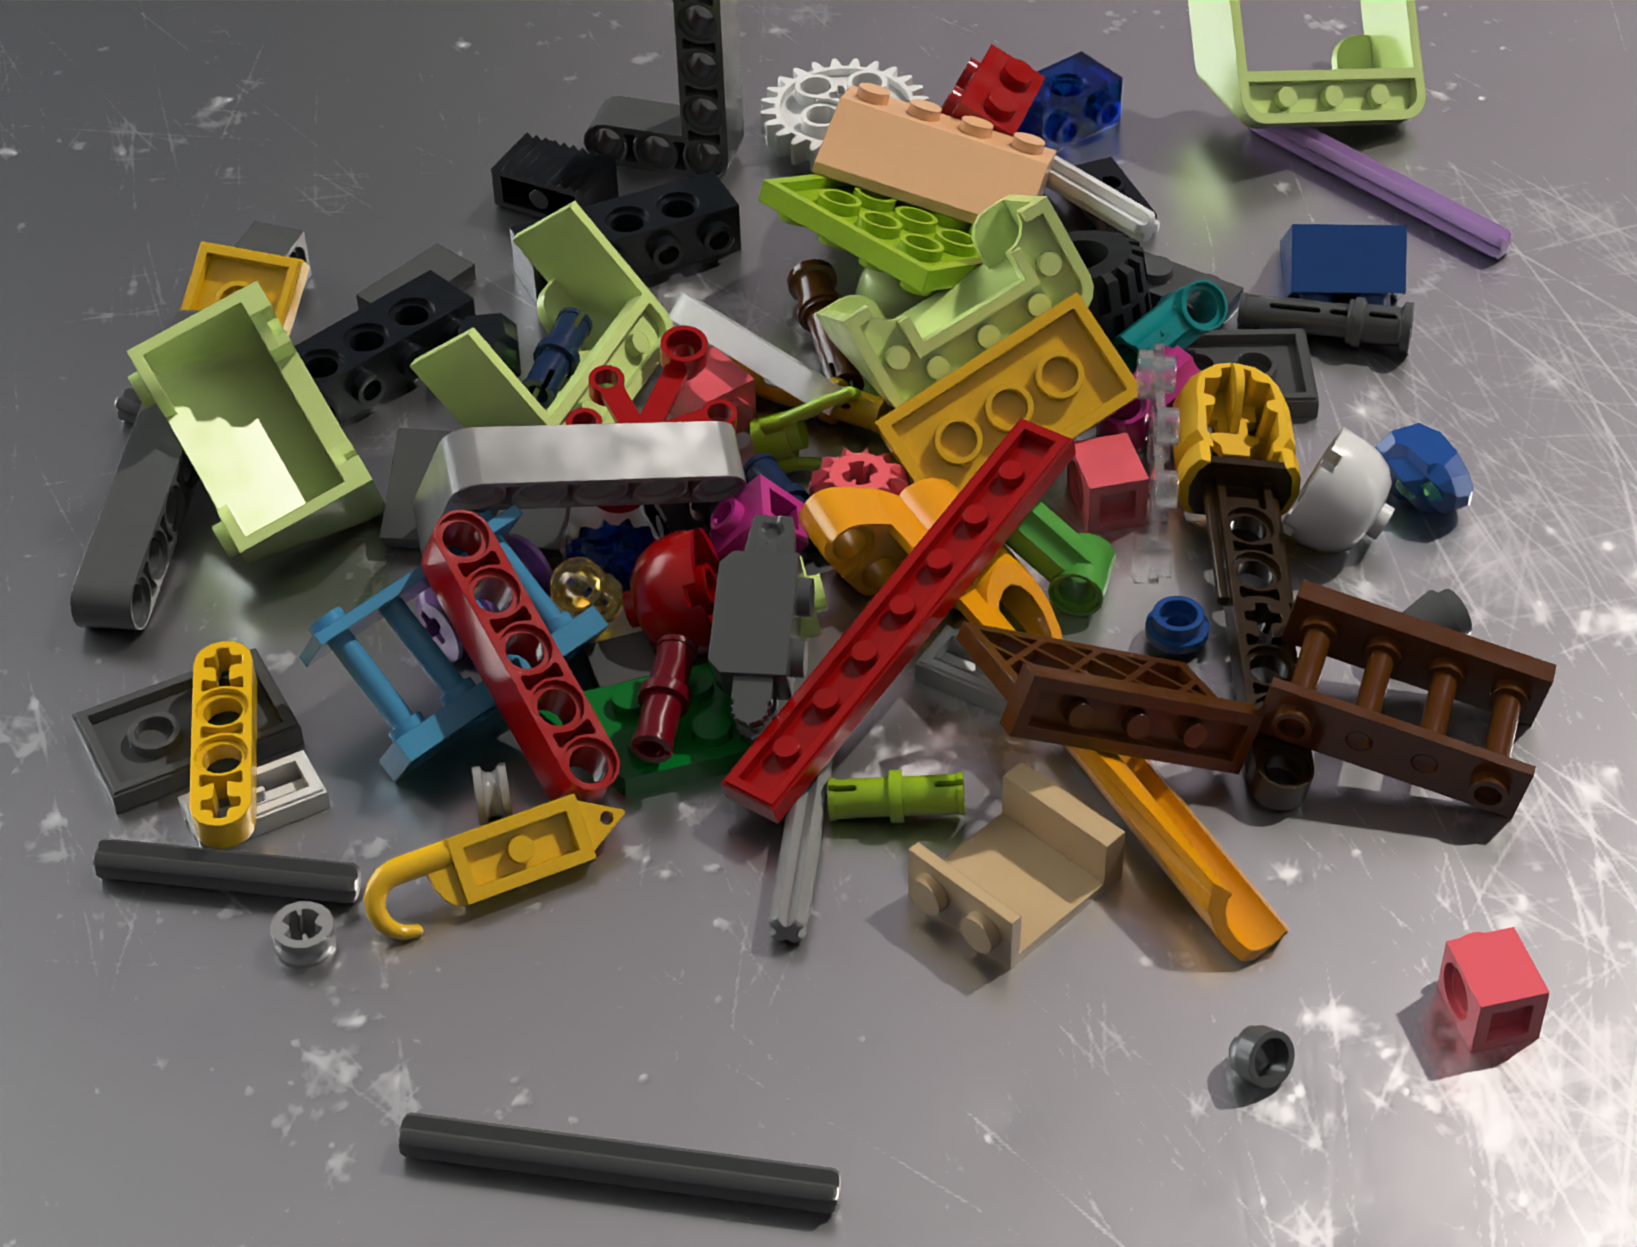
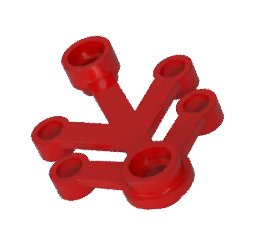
(682, 358)

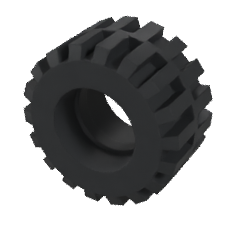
(1118, 278)

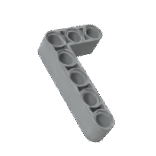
(578, 468)

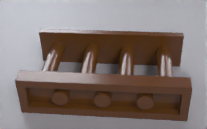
(1420, 655)

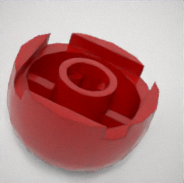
(674, 588)

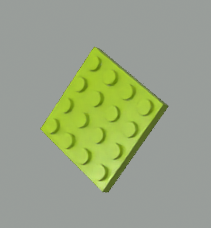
(886, 234)

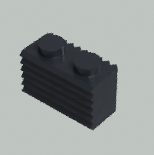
(546, 176)

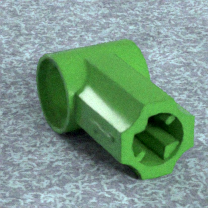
(1071, 561)

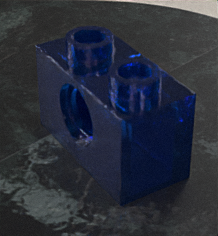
(1074, 102)

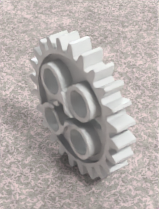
(802, 107)

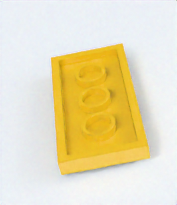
(1047, 372)

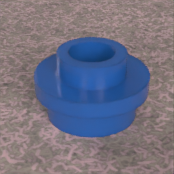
(1177, 625)

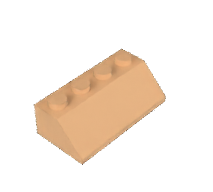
(927, 155)

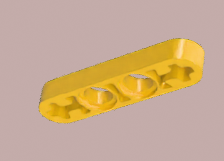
(219, 742)

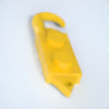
(493, 858)

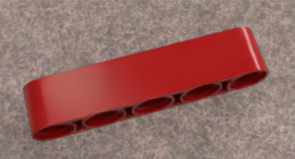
(519, 632)

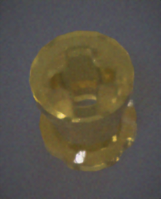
(586, 574)

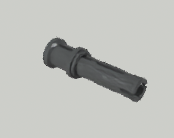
(1353, 322)

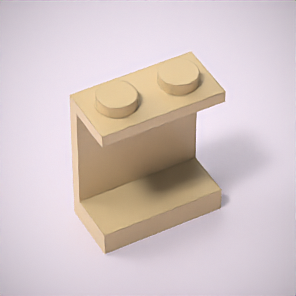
(1021, 870)

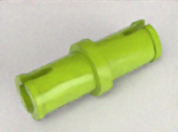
(896, 796)

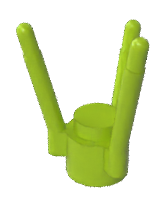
(786, 432)

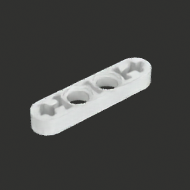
(753, 351)

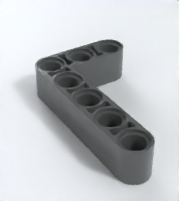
(709, 121)

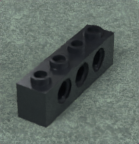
(657, 228)
(373, 348)

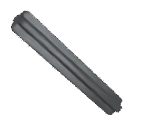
(228, 870)

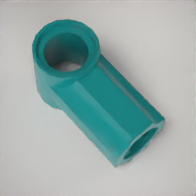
(1171, 323)

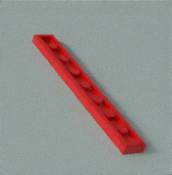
(897, 621)

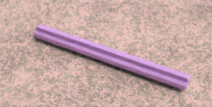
(1393, 188)

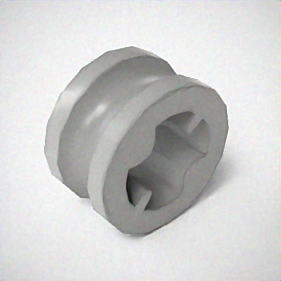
(491, 793)
(304, 952)

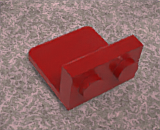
(995, 90)

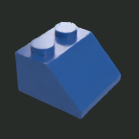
(1344, 262)

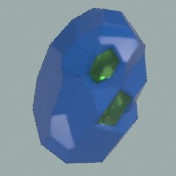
(1426, 469)

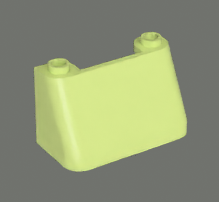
(1024, 274)
(254, 427)

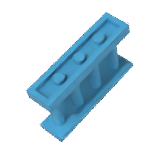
(462, 700)

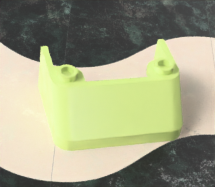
(1371, 79)
(580, 274)

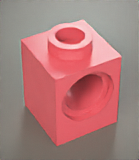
(1108, 484)
(1492, 989)

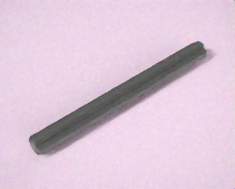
(620, 1162)

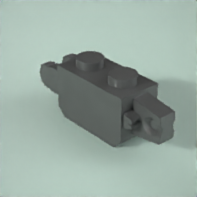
(759, 624)

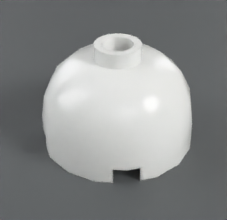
(1342, 497)

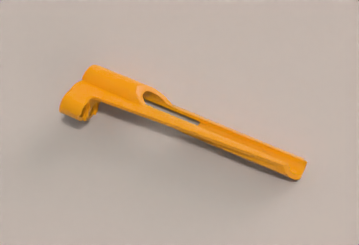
(869, 536)

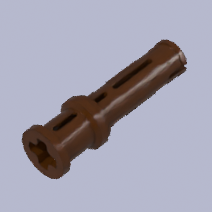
(814, 288)

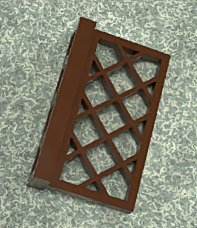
(1111, 700)

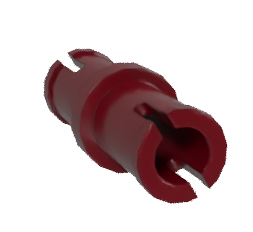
(664, 698)

